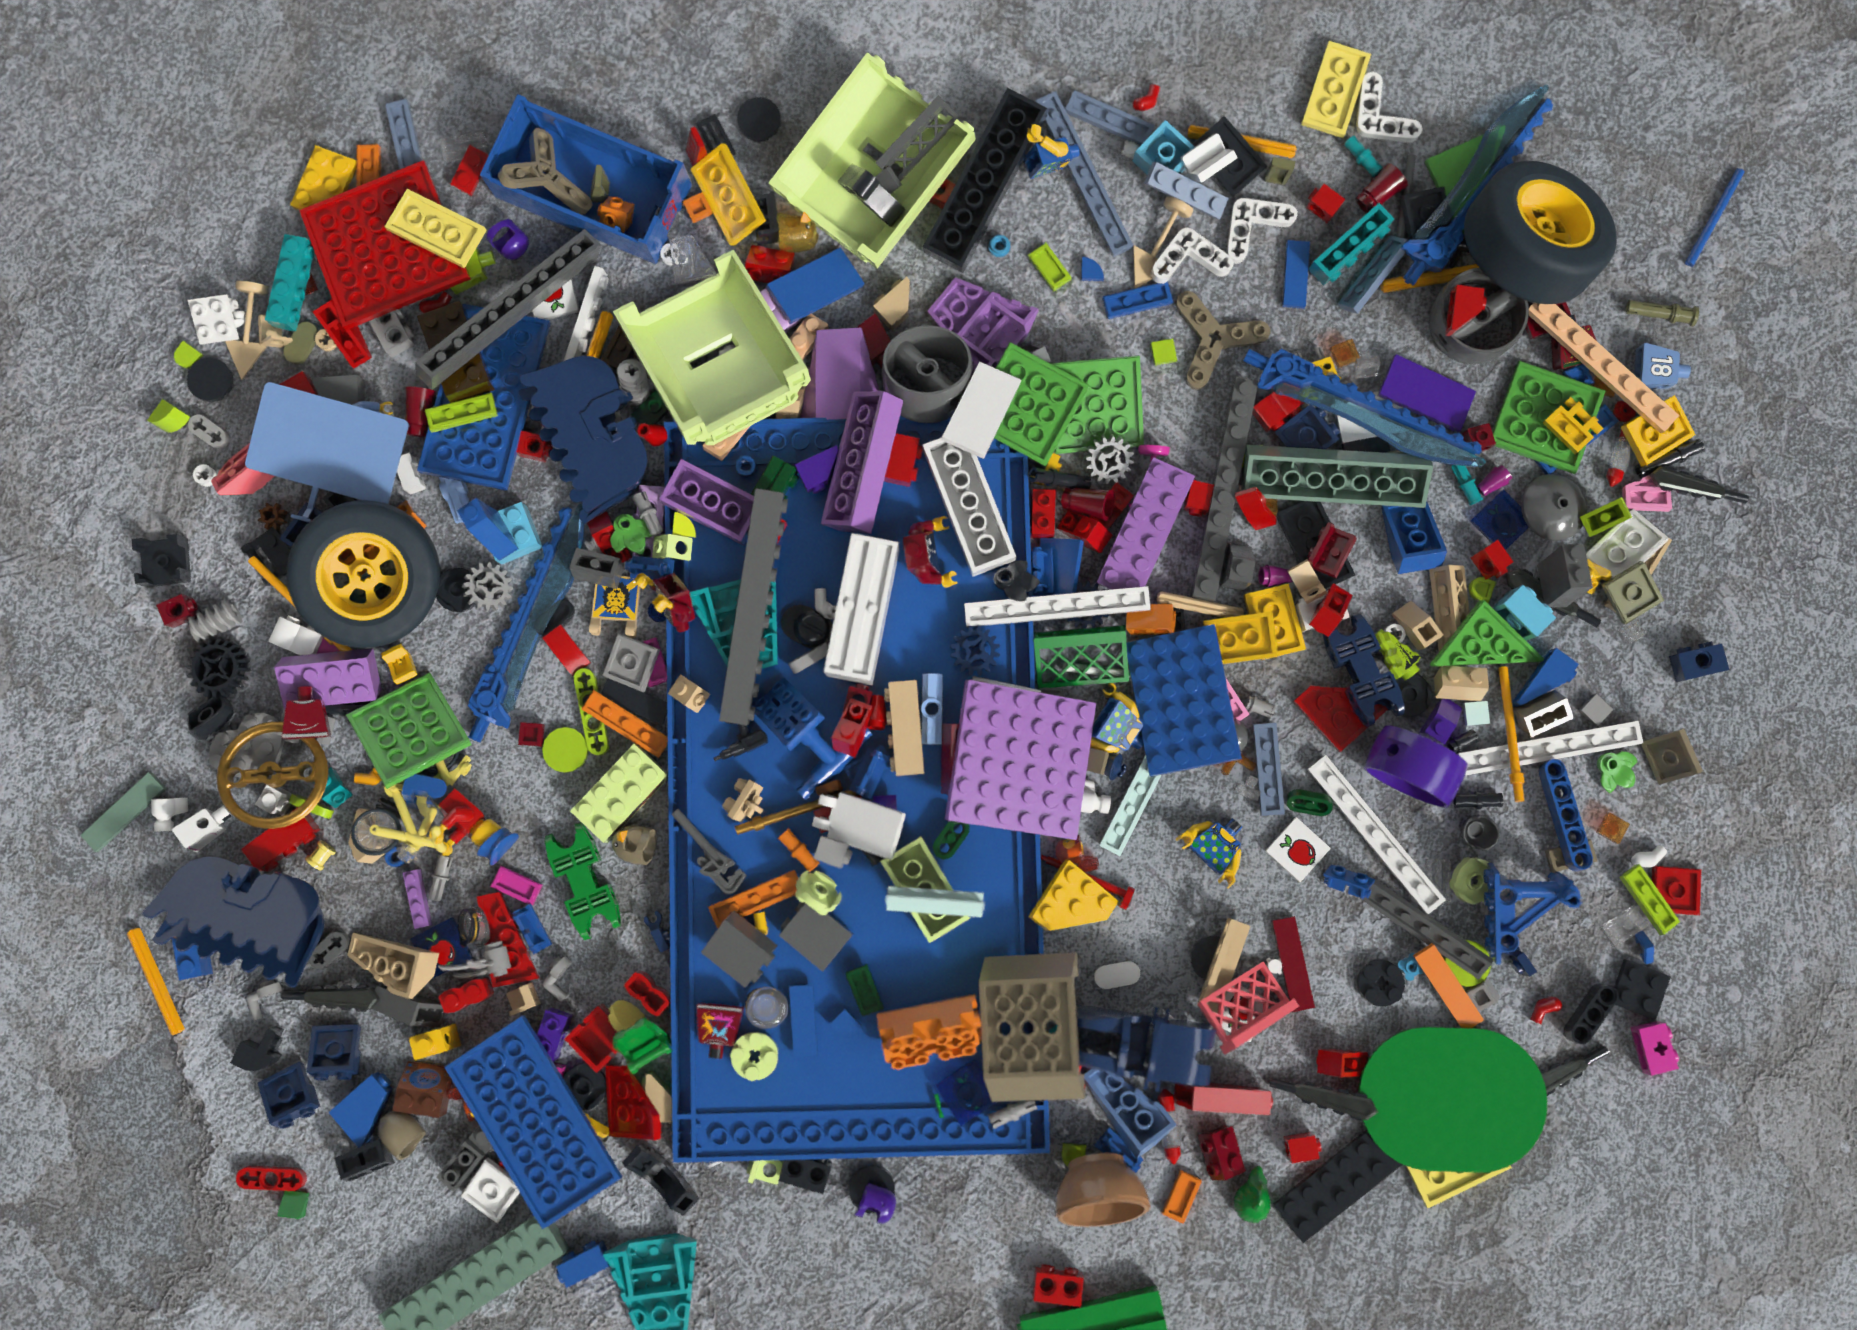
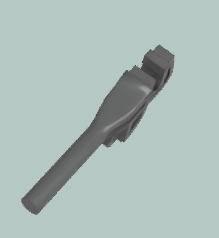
(714, 861)

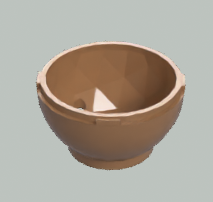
(1100, 1192)

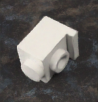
(274, 800)

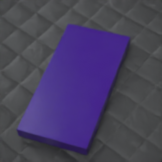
(1427, 393)

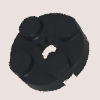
(1391, 992)

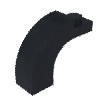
(663, 1177)

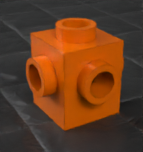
(616, 213)

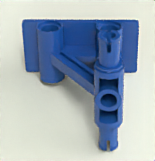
(795, 721)
(1501, 906)

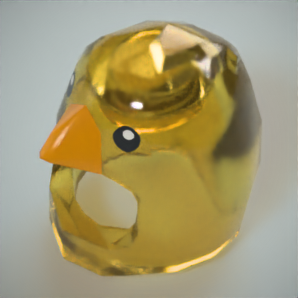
(796, 232)

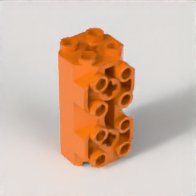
(935, 1027)

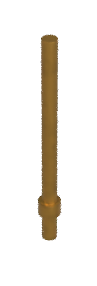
(759, 823)

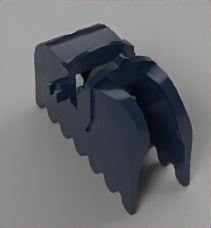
(578, 410)
(240, 915)
(1171, 1049)

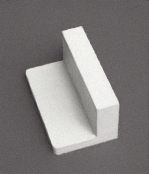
(1207, 158)

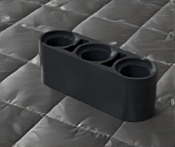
(1601, 1010)

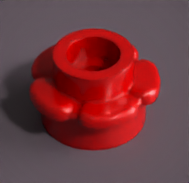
(1622, 416)

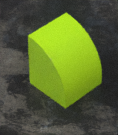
(168, 417)

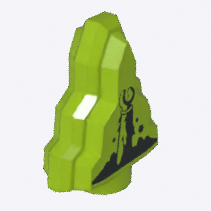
(1397, 656)

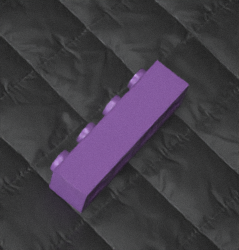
(417, 898)

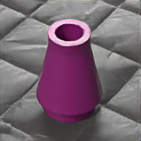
(1496, 479)
(1273, 576)

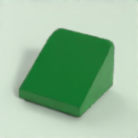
(293, 1204)

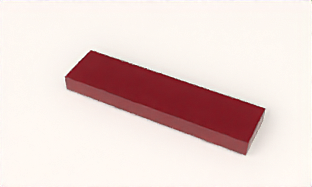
(1293, 962)

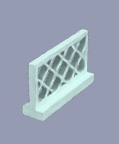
(935, 901)

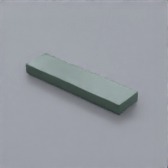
(123, 812)

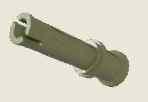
(1672, 313)

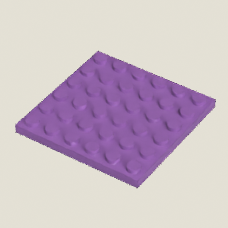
(1020, 760)

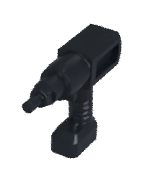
(746, 743)

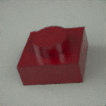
(531, 734)

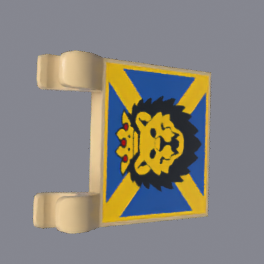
(616, 605)

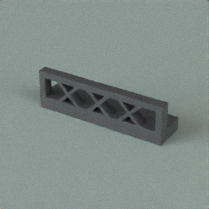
(913, 132)

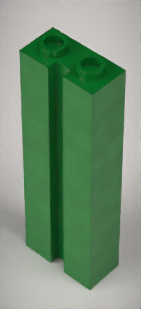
(1121, 1311)

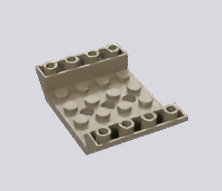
(1035, 991)

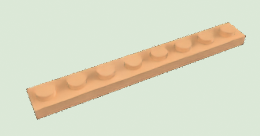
(803, 341)
(1604, 365)

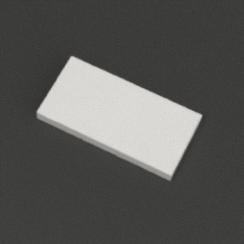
(981, 410)

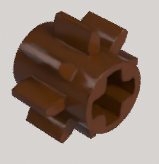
(266, 513)

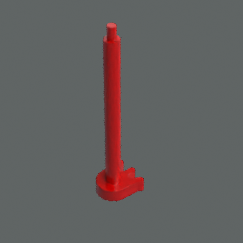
(1126, 894)

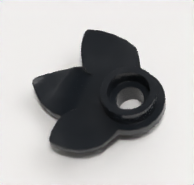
(1019, 580)

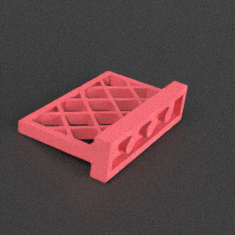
(1261, 1020)

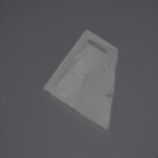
(689, 261)

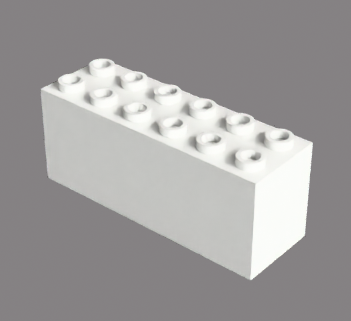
(862, 609)

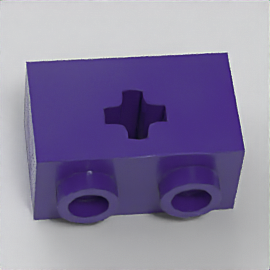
(553, 1031)

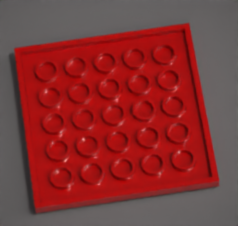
(365, 263)

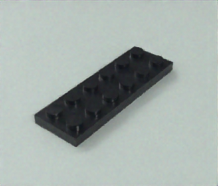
(1335, 1186)

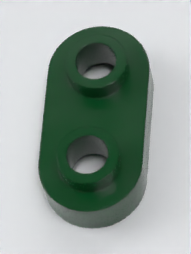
(1309, 802)
(951, 838)

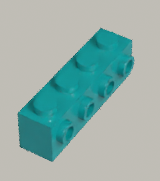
(1353, 242)
(290, 283)

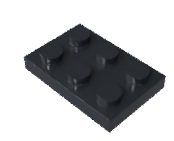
(1241, 170)

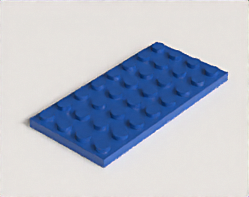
(487, 448)
(533, 1122)

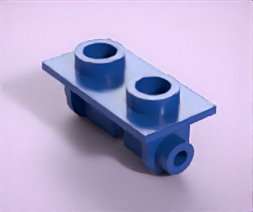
(652, 567)
(1043, 570)
(869, 773)
(1338, 877)
(531, 929)
(1112, 1143)

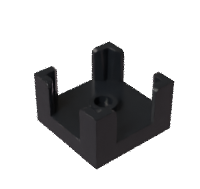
(163, 561)

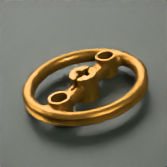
(226, 774)

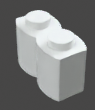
(295, 637)

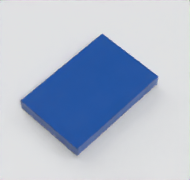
(1066, 563)

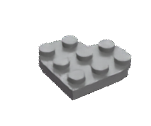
(255, 752)

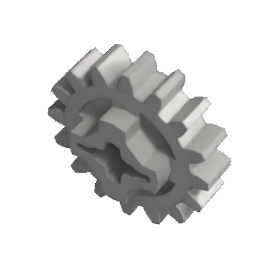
(1117, 463)
(487, 596)

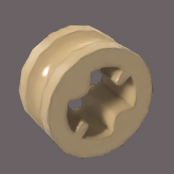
(320, 336)

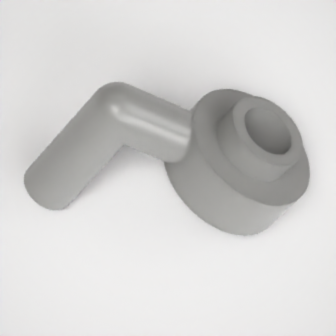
(557, 967)
(267, 989)

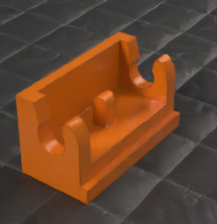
(1156, 621)

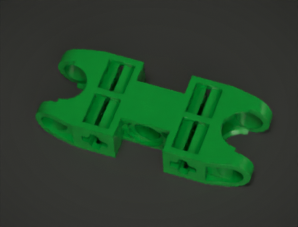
(583, 880)

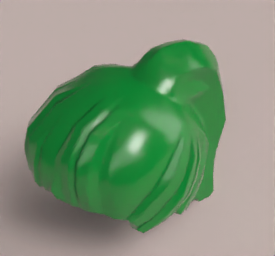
(1253, 1199)

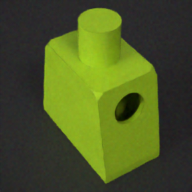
(476, 270)

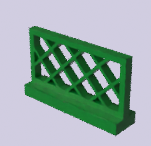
(1075, 638)

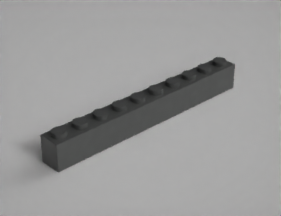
(507, 309)
(1225, 486)
(752, 607)

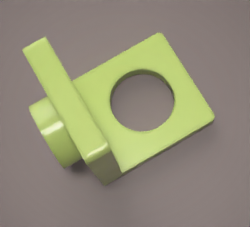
(665, 545)
(755, 1170)

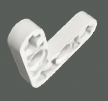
(1372, 116)
(1253, 216)
(1191, 249)

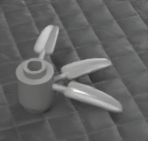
(495, 959)

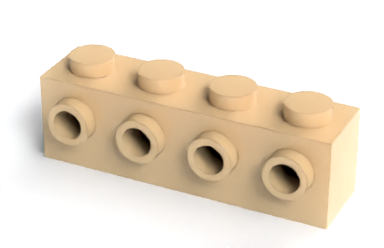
(905, 728)

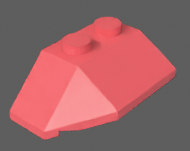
(237, 479)

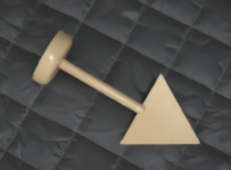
(1144, 261)
(245, 352)

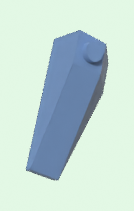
(1134, 1116)

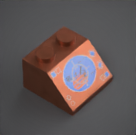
(423, 1090)

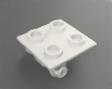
(214, 318)

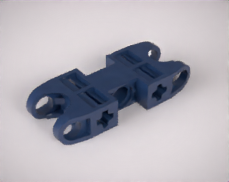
(1369, 684)

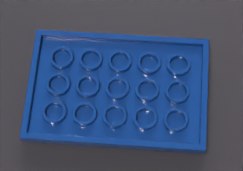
(1183, 700)

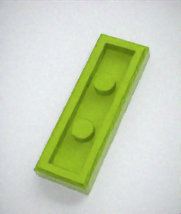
(461, 412)
(1649, 899)

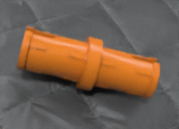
(798, 850)

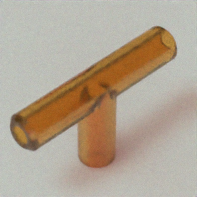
(1247, 763)

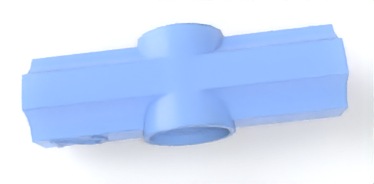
(455, 494)
(932, 693)

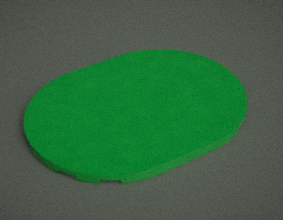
(1454, 1099)

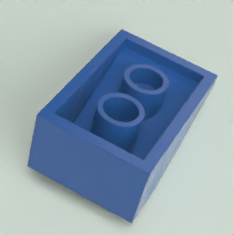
(1413, 538)

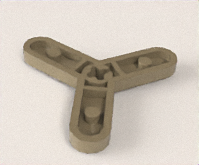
(531, 174)
(1205, 324)

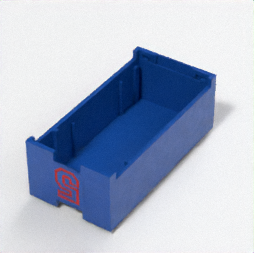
(633, 175)

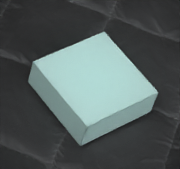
(1476, 713)

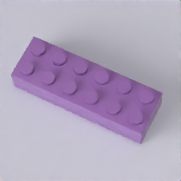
(862, 461)
(1146, 526)

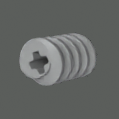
(633, 379)
(214, 621)

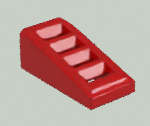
(695, 147)

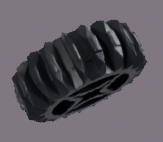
(232, 655)

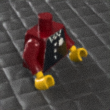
(922, 554)
(671, 598)

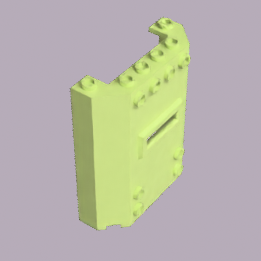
(873, 111)
(732, 388)

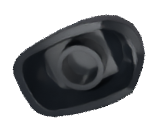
(209, 716)

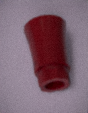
(1381, 188)
(416, 402)
(1089, 502)

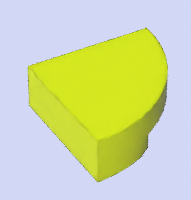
(683, 526)

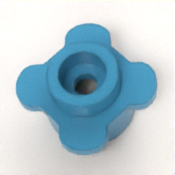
(1404, 966)

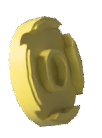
(624, 1015)

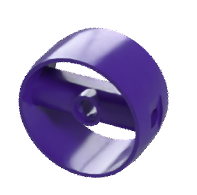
(1416, 766)

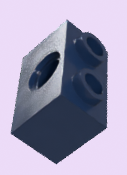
(1712, 661)

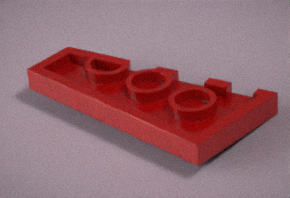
(504, 929)

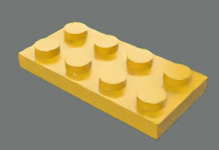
(728, 194)

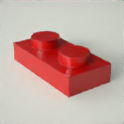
(469, 170)

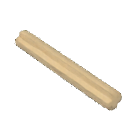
(1199, 605)

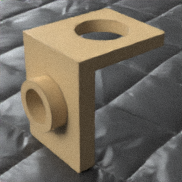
(271, 336)
(1306, 581)

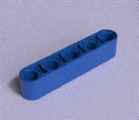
(1562, 826)

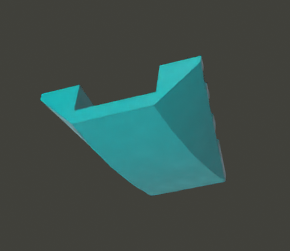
(717, 611)
(655, 1279)

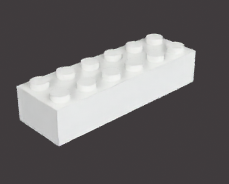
(969, 506)

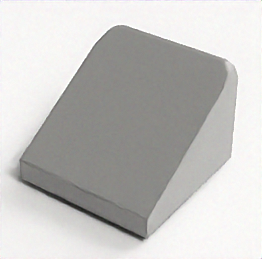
(1483, 995)

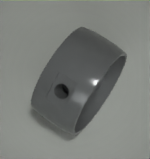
(1496, 306)
(910, 354)

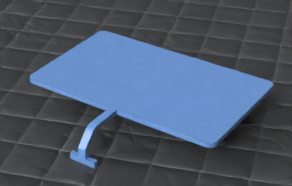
(326, 445)

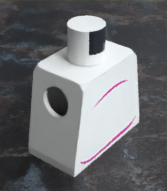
(195, 834)

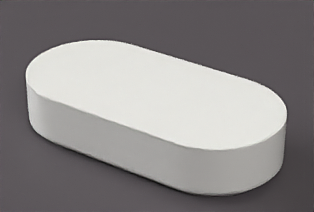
(1117, 975)

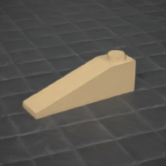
(396, 965)

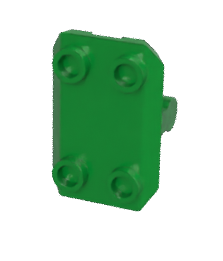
(641, 1043)

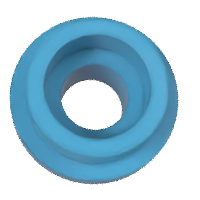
(999, 239)

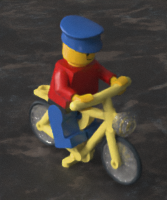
(380, 830)

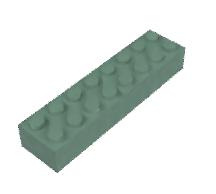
(1337, 476)
(477, 1278)

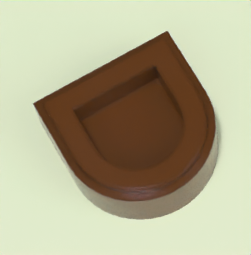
(830, 788)

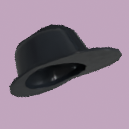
(806, 626)

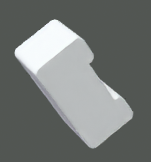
(409, 475)

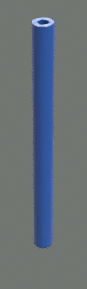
(1715, 216)

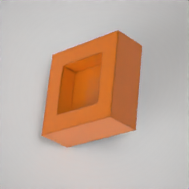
(697, 207)

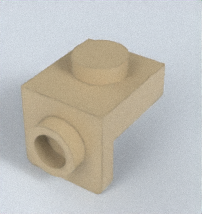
(689, 693)

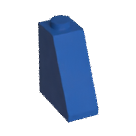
(488, 528)
(363, 1108)

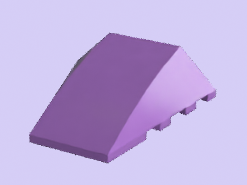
(982, 320)
(836, 370)

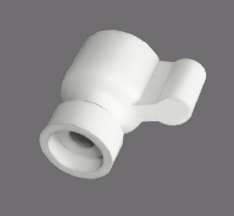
(1092, 801)
(164, 809)

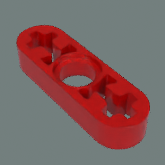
(261, 1183)

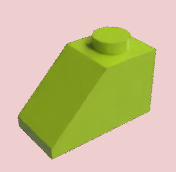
(1605, 517)

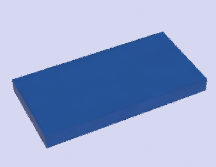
(815, 285)

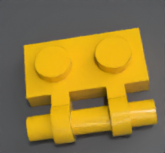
(1568, 429)

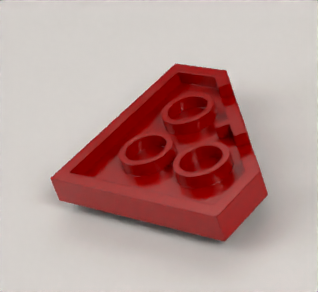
(1333, 714)
(629, 1107)

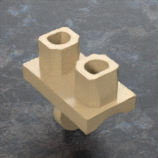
(747, 801)

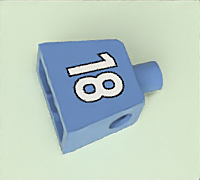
(1659, 366)

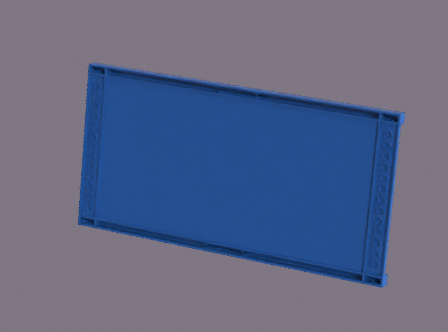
(848, 1095)

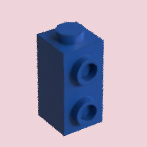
(582, 1264)

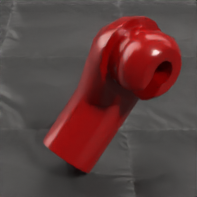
(1149, 101)
(426, 306)
(1545, 1006)

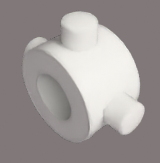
(1129, 149)
(1274, 965)

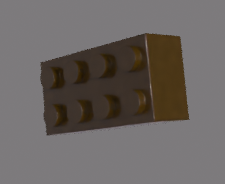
(473, 376)

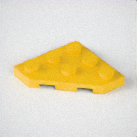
(1072, 900)

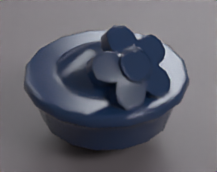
(1114, 766)

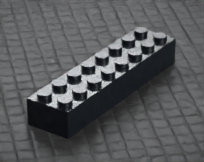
(984, 181)

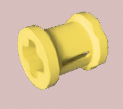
(320, 855)

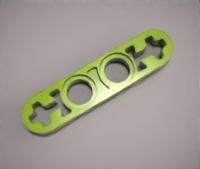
(585, 716)

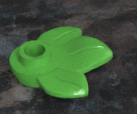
(630, 537)
(1619, 772)

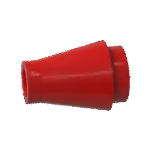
(653, 433)
(878, 715)

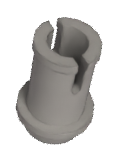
(1259, 706)

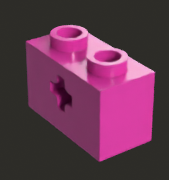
(1646, 1039)

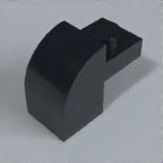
(255, 1056)

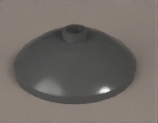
(1543, 509)

